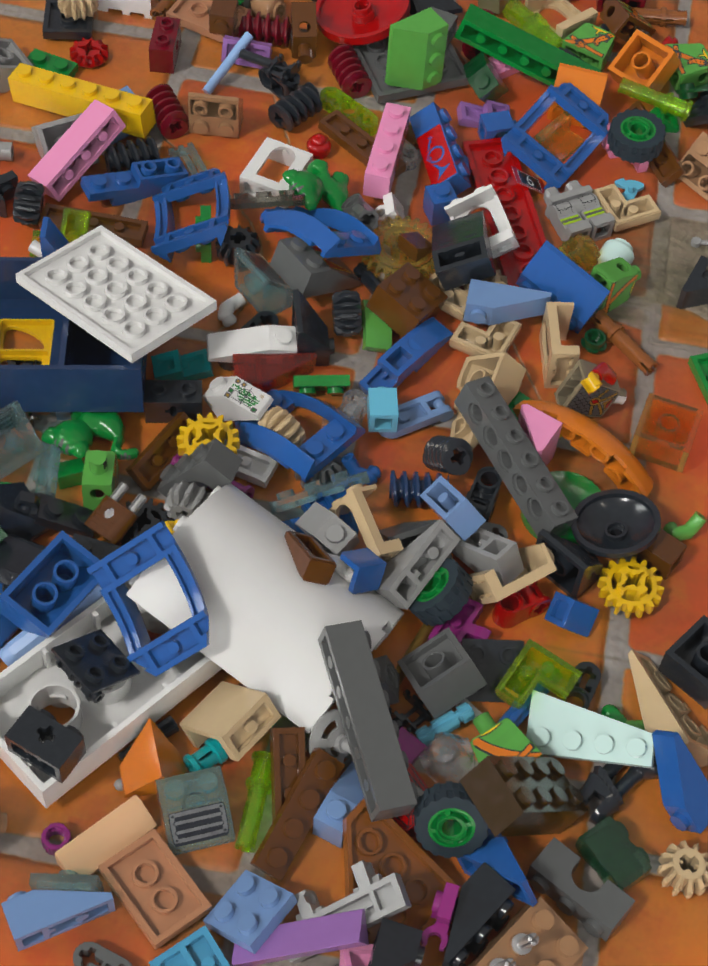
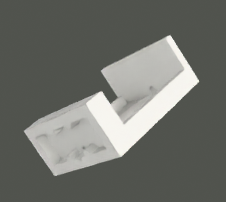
(277, 151)
(487, 198)

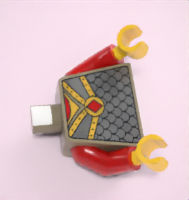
(590, 389)

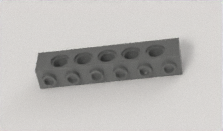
(515, 457)

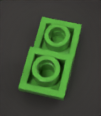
(376, 333)

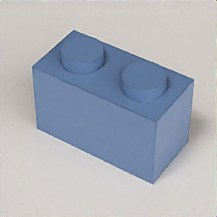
(453, 508)

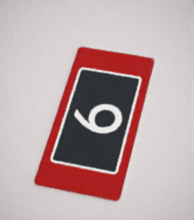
(528, 180)

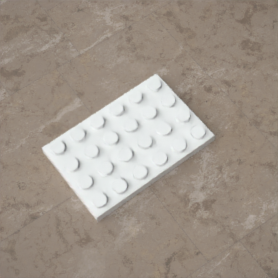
(116, 293)

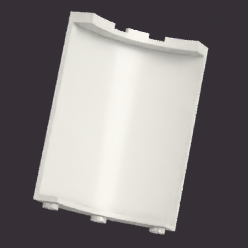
(258, 605)

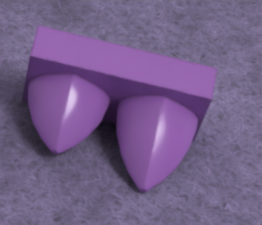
(257, 47)

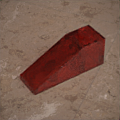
(272, 370)

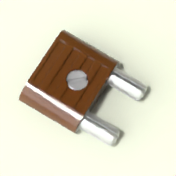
(111, 518)

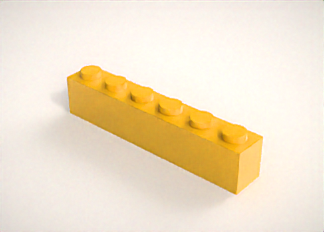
(72, 96)

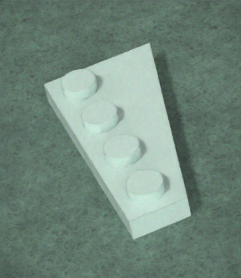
(584, 735)

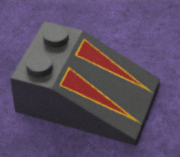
(308, 271)

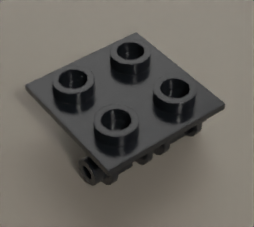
(493, 661)
(93, 664)

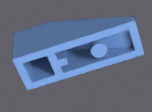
(500, 303)
(336, 806)
(47, 913)

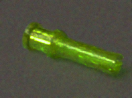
(666, 102)
(258, 788)

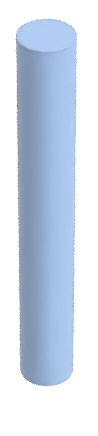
(227, 63)

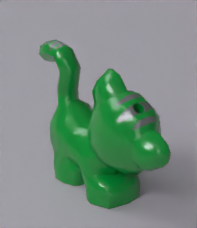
(318, 184)
(76, 435)

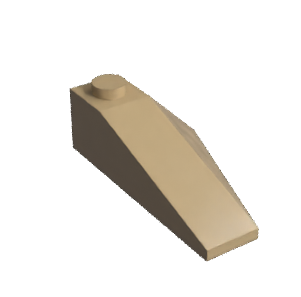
(505, 374)
(663, 709)

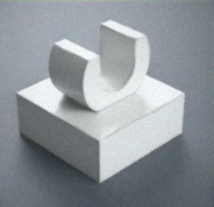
(390, 208)

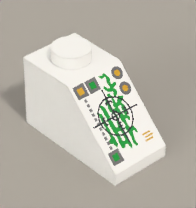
(236, 399)

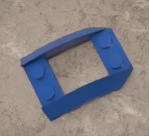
(539, 158)
(313, 229)
(170, 240)
(317, 450)
(127, 563)

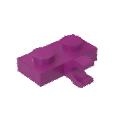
(464, 624)
(443, 912)

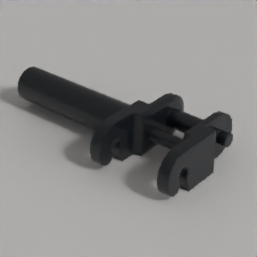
(272, 64)
(402, 720)

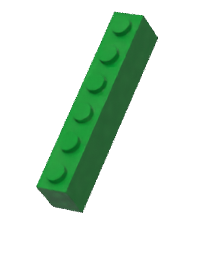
(514, 46)

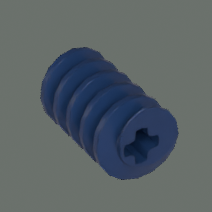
(409, 488)

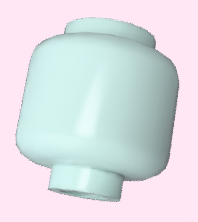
(616, 248)

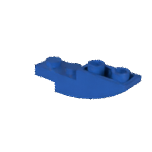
(138, 183)
(407, 355)

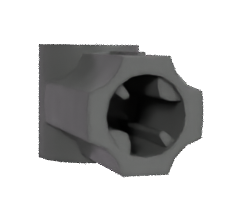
(358, 208)

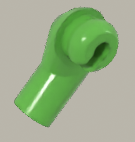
(687, 530)

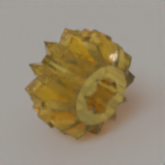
(581, 251)

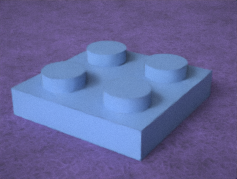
(250, 911)

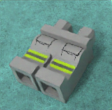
(577, 212)

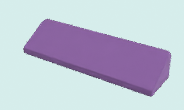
(308, 938)

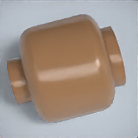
(268, 6)

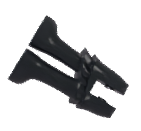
(601, 785)

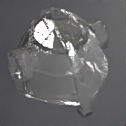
(447, 758)

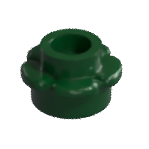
(594, 341)

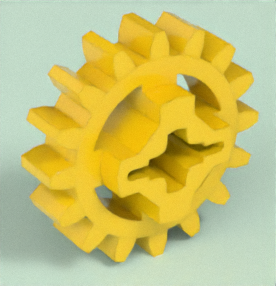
(206, 430)
(630, 587)

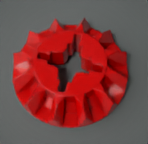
(96, 57)

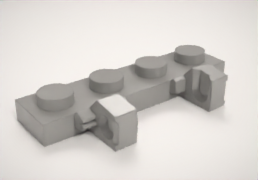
(375, 894)

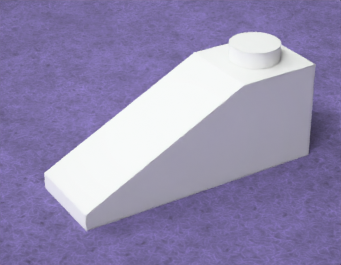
(251, 340)

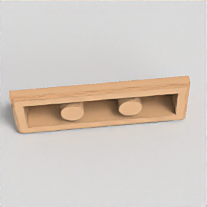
(106, 837)

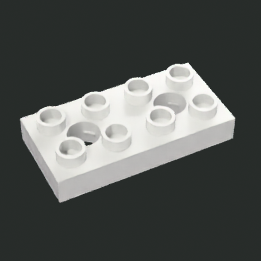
(105, 724)

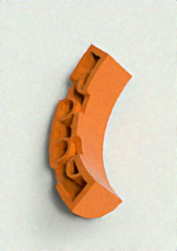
(595, 440)

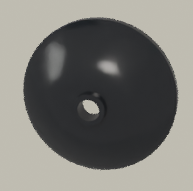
(616, 523)

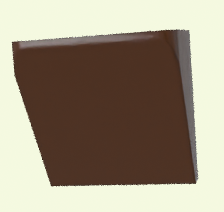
(414, 245)

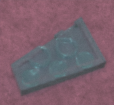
(314, 489)

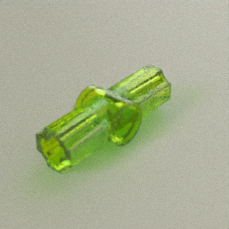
(532, 23)

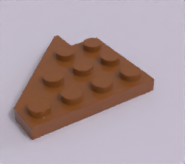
(392, 852)

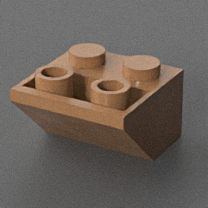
(215, 114)
(696, 166)

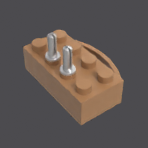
(533, 939)

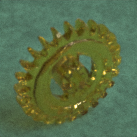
(388, 234)

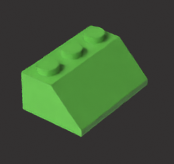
(416, 51)

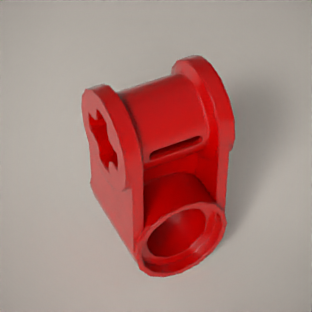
(523, 604)

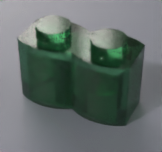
(613, 855)

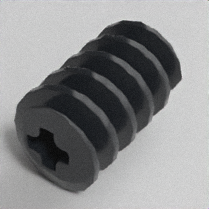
(295, 107)
(124, 156)
(448, 455)

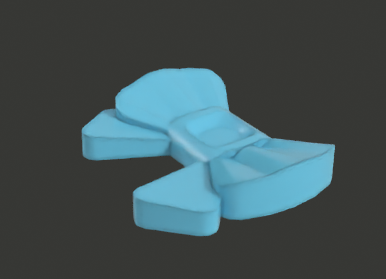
(631, 187)

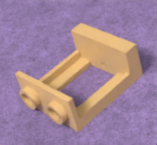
(574, 17)
(556, 358)
(357, 504)
(537, 563)

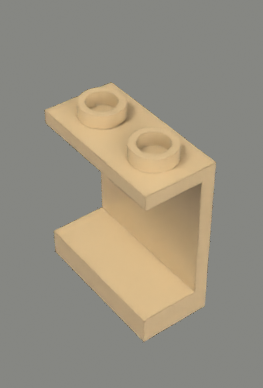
(233, 717)

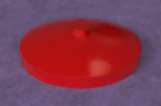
(359, 20)

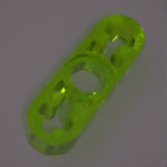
(334, 98)

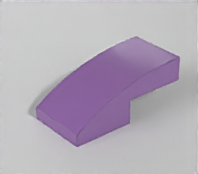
(469, 113)

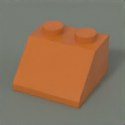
(587, 81)

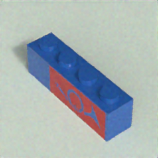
(439, 147)

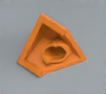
(148, 760)

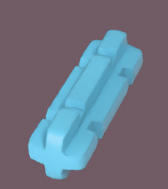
(446, 723)

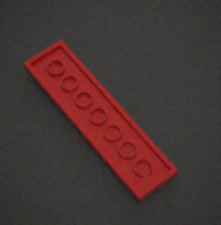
(491, 167)

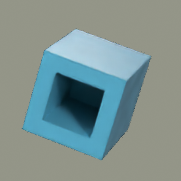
(382, 409)

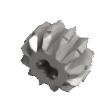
(184, 499)

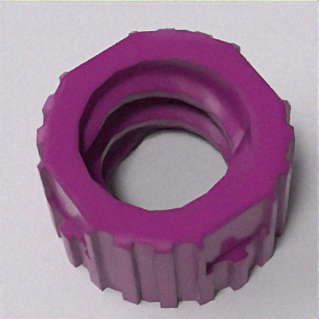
(54, 829)

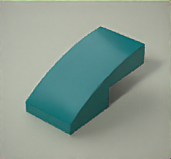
(182, 367)

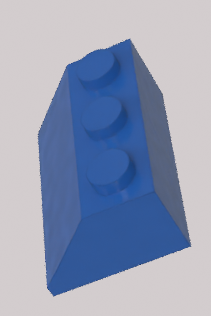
(568, 282)
(50, 587)

